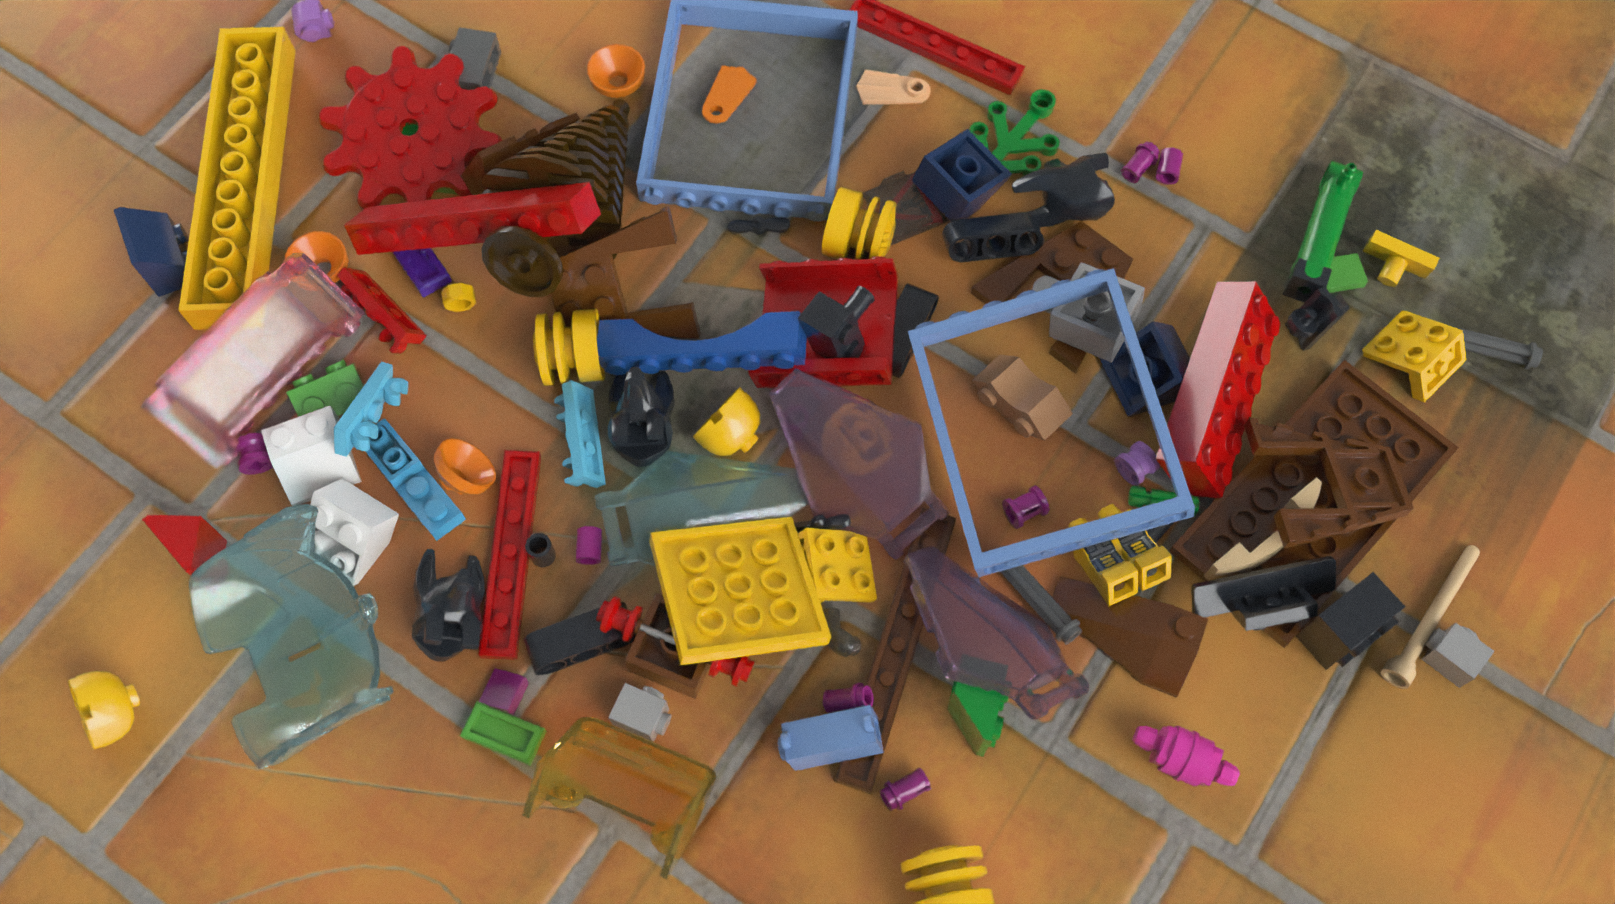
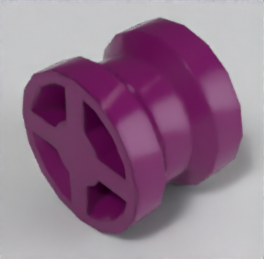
(253, 454)

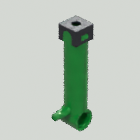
(1323, 231)

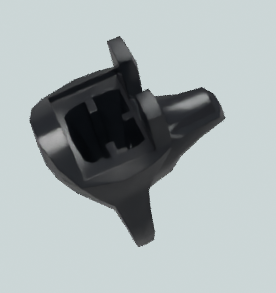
(1069, 190)
(640, 417)
(447, 608)

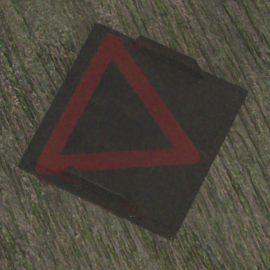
(914, 209)

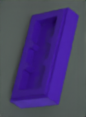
(423, 270)

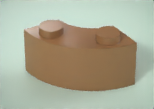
(1022, 397)

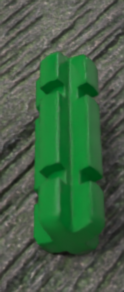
(1139, 496)

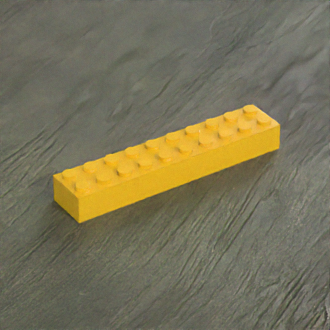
(238, 171)

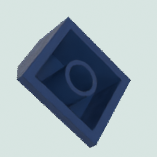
(960, 176)
(154, 247)
(1165, 362)

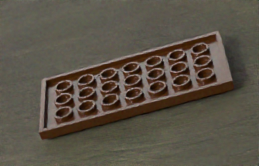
(1342, 408)

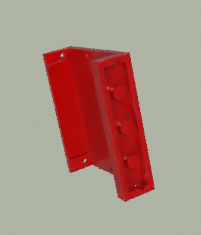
(795, 284)

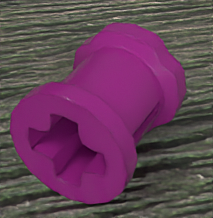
(1025, 507)

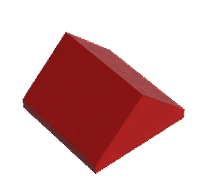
(186, 538)

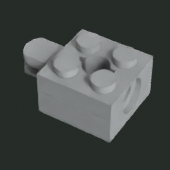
(1097, 337)

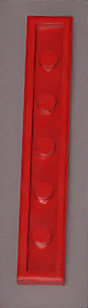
(938, 45)
(509, 556)

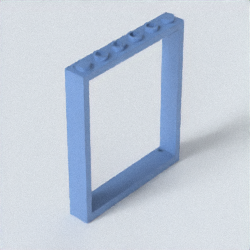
(749, 17)
(1083, 534)

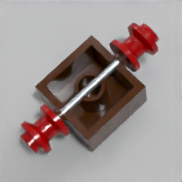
(655, 652)

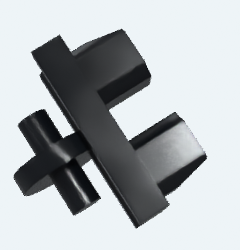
(1316, 317)

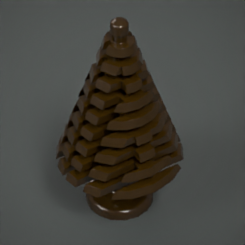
(575, 154)

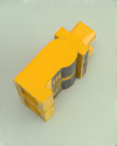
(1123, 561)

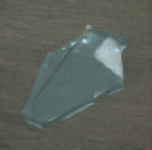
(696, 492)

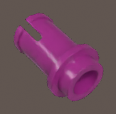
(1145, 155)
(847, 698)
(904, 789)

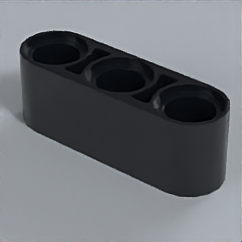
(1006, 244)
(912, 309)
(571, 642)

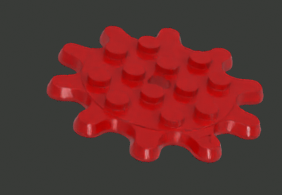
(374, 125)

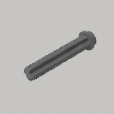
(1503, 349)
(1043, 604)

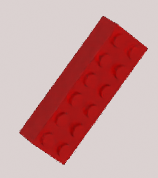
(1221, 386)

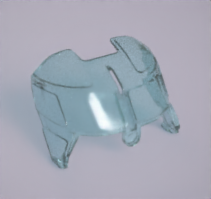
(276, 602)

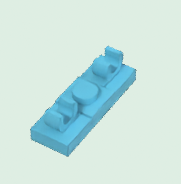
(366, 409)
(581, 435)

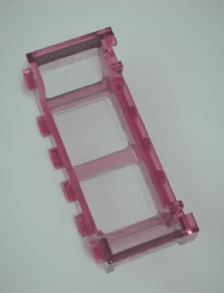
(250, 357)

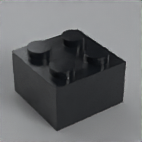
(1352, 623)

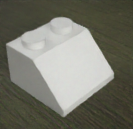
(306, 455)

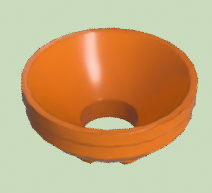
(612, 62)
(321, 248)
(463, 467)

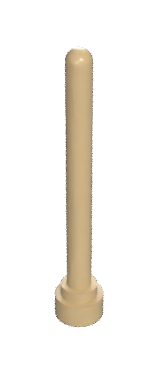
(1401, 669)

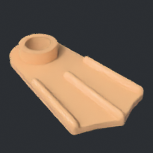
(891, 88)

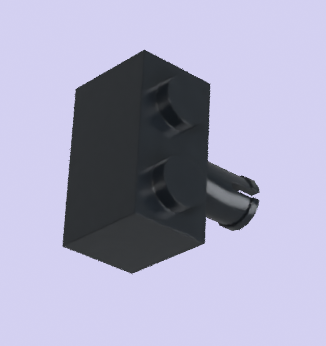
(833, 326)

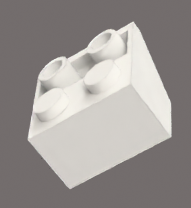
(351, 528)

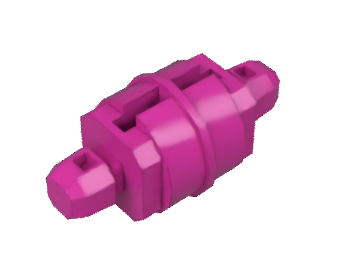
(1186, 756)

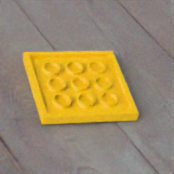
(738, 590)

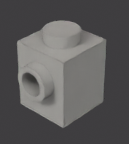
(1457, 654)
(641, 712)

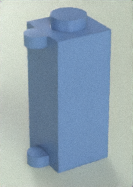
(830, 738)

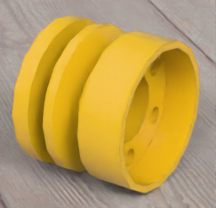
(858, 228)
(568, 347)
(947, 877)

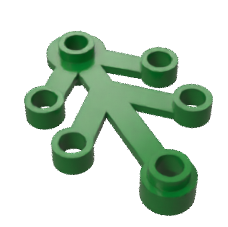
(1012, 141)

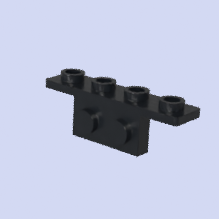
(1268, 594)

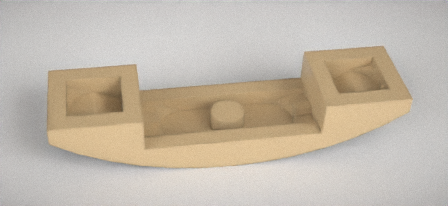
(1239, 559)

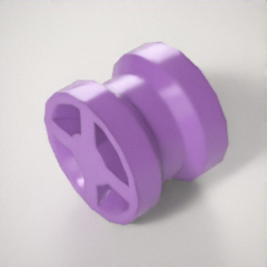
(1137, 463)

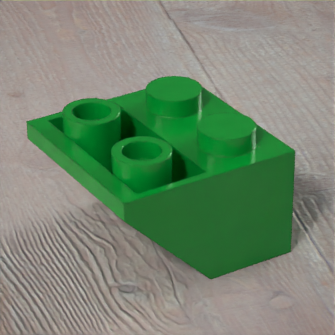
(977, 715)

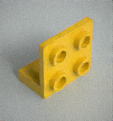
(1421, 348)
(839, 564)

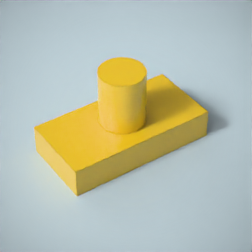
(1399, 257)

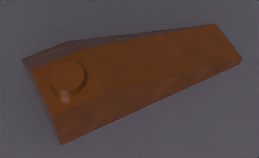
(487, 158)
(1139, 633)

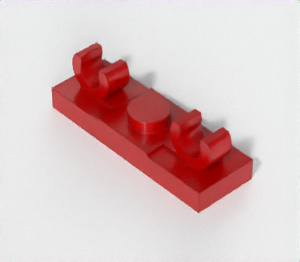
(381, 309)

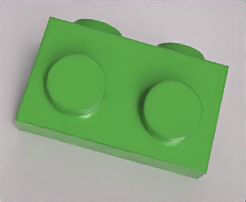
(334, 389)

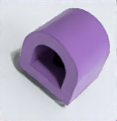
(311, 20)

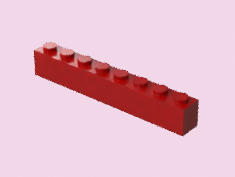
(471, 218)

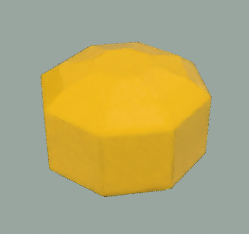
(458, 297)

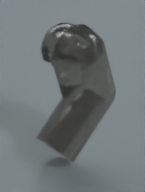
(840, 641)

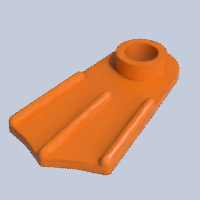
(727, 93)

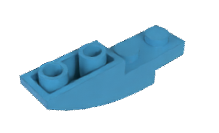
(413, 482)

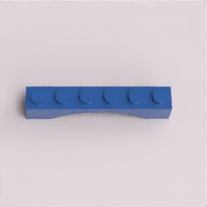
(768, 341)

